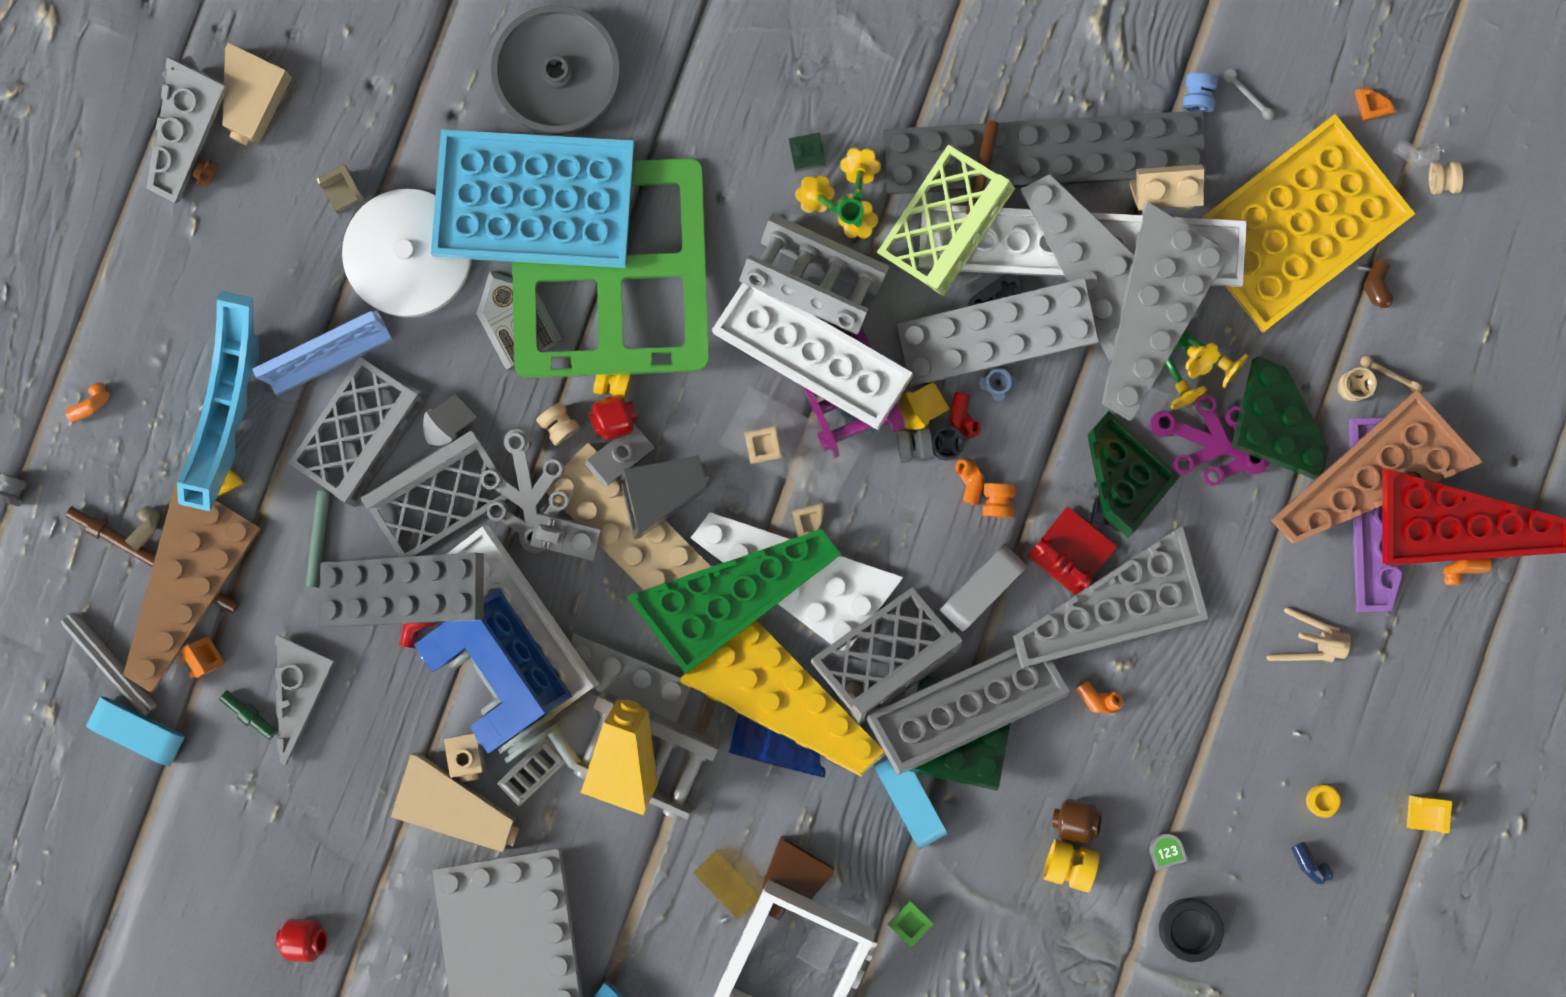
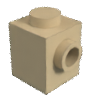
(464, 757)

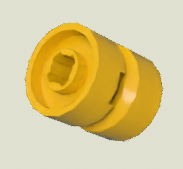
(1071, 865)

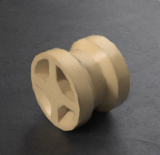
(1445, 177)

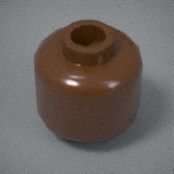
(1077, 821)

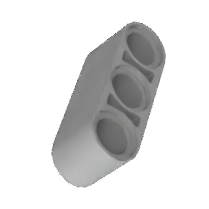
(983, 587)

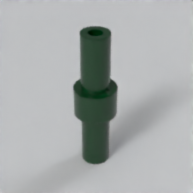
(248, 715)

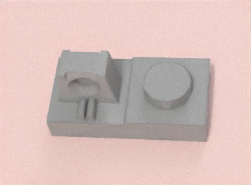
(565, 536)

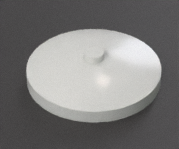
(391, 256)

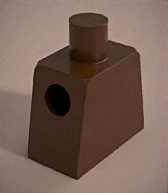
(797, 871)

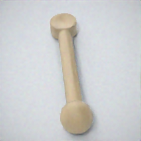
(1367, 361)

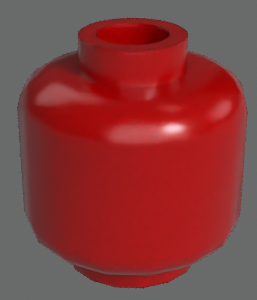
(613, 417)
(301, 940)

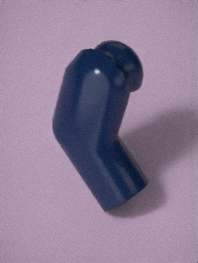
(1307, 864)

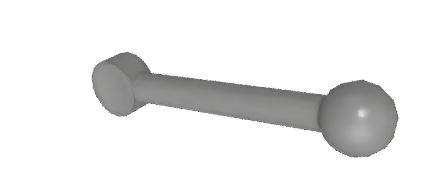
(1230, 77)

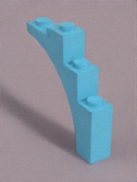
(224, 405)

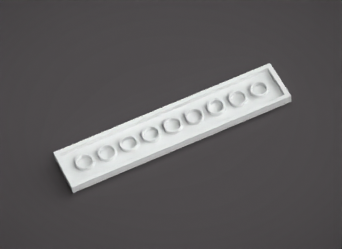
(1019, 248)

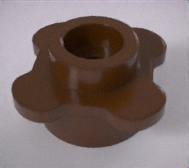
(205, 172)

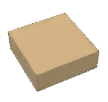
(763, 445)

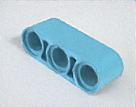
(135, 731)
(912, 804)

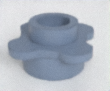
(998, 392)

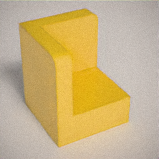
(1429, 814)

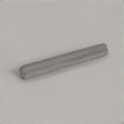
(108, 663)

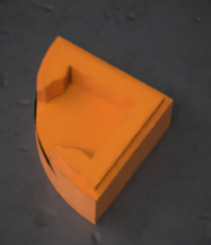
(1373, 104)

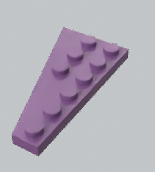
(1374, 581)

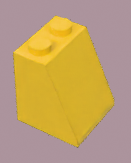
(623, 759)

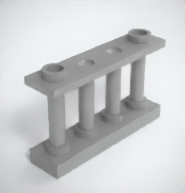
(820, 253)
(670, 736)

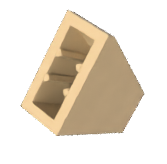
(251, 95)

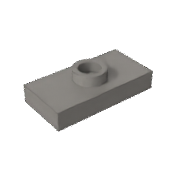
(619, 455)

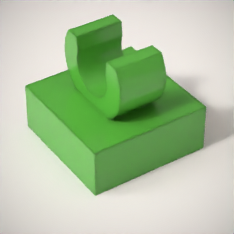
(910, 923)

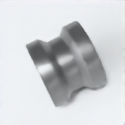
(11, 489)

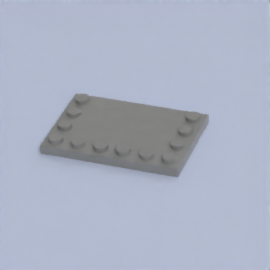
(508, 928)

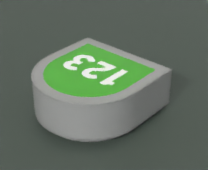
(1166, 851)

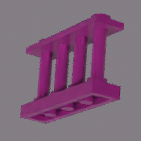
(829, 438)

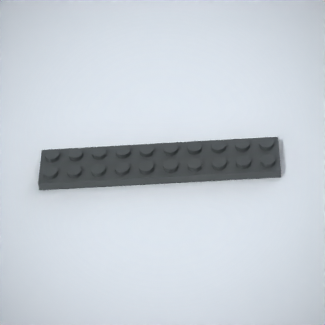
(1064, 148)

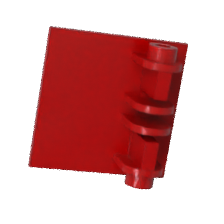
(1072, 551)

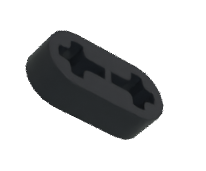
(994, 288)

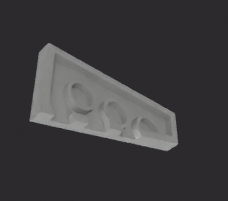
(183, 125)
(633, 678)

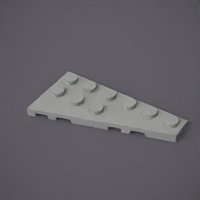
(1083, 251)
(1161, 296)

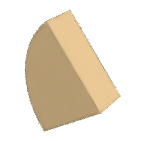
(808, 519)

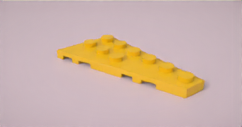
(777, 692)

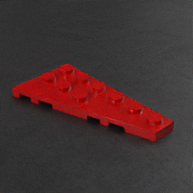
(1446, 523)

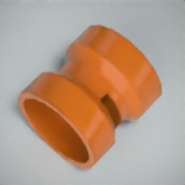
(999, 500)

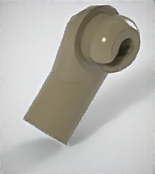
(146, 530)

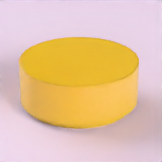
(1323, 800)

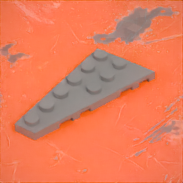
(1134, 600)

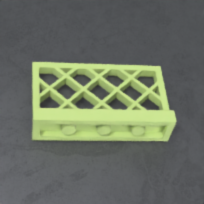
(971, 228)

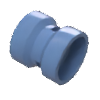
(1200, 92)

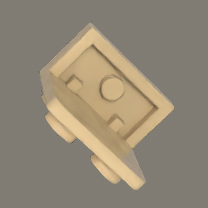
(1169, 187)

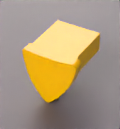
(922, 406)

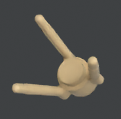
(1332, 642)

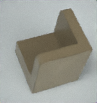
(340, 188)

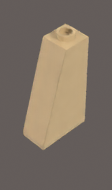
(451, 807)

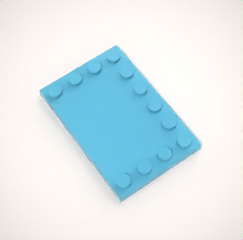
(533, 198)

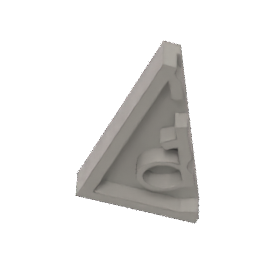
(300, 681)

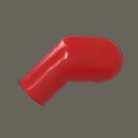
(961, 419)
(410, 633)

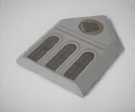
(497, 318)

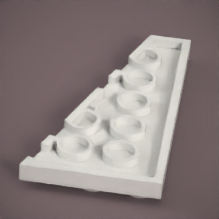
(828, 602)

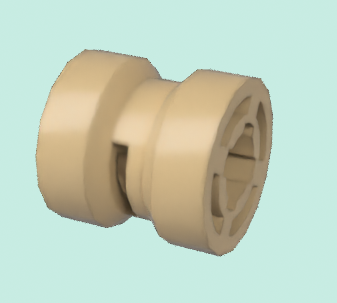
(1362, 381)
(558, 423)

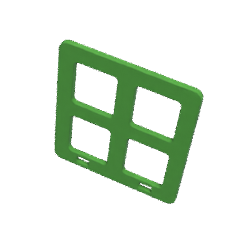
(611, 355)

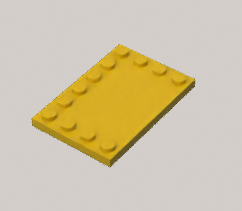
(1309, 220)

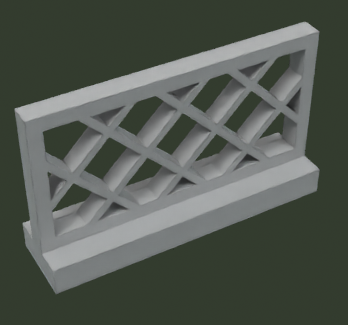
(382, 440)
(415, 476)
(909, 671)

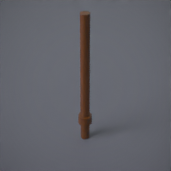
(99, 528)

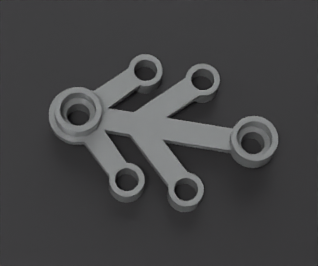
(526, 496)

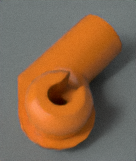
(86, 408)
(972, 477)
(1454, 570)
(1099, 702)

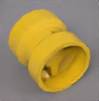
(612, 385)

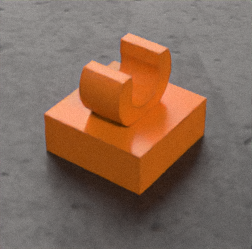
(201, 657)

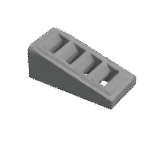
(512, 791)

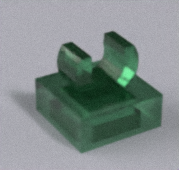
(807, 152)

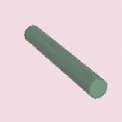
(317, 539)

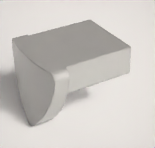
(446, 421)

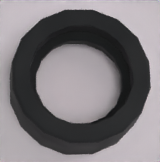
(1216, 930)

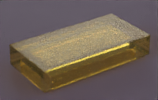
(727, 884)

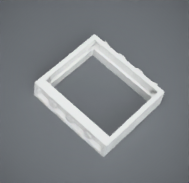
(811, 910)

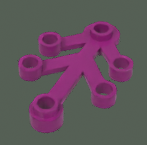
(1215, 443)

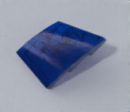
(764, 745)

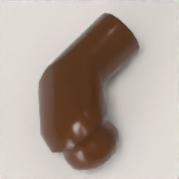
(1376, 287)

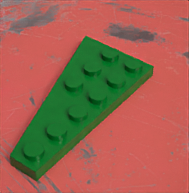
(715, 604)

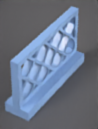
(324, 353)

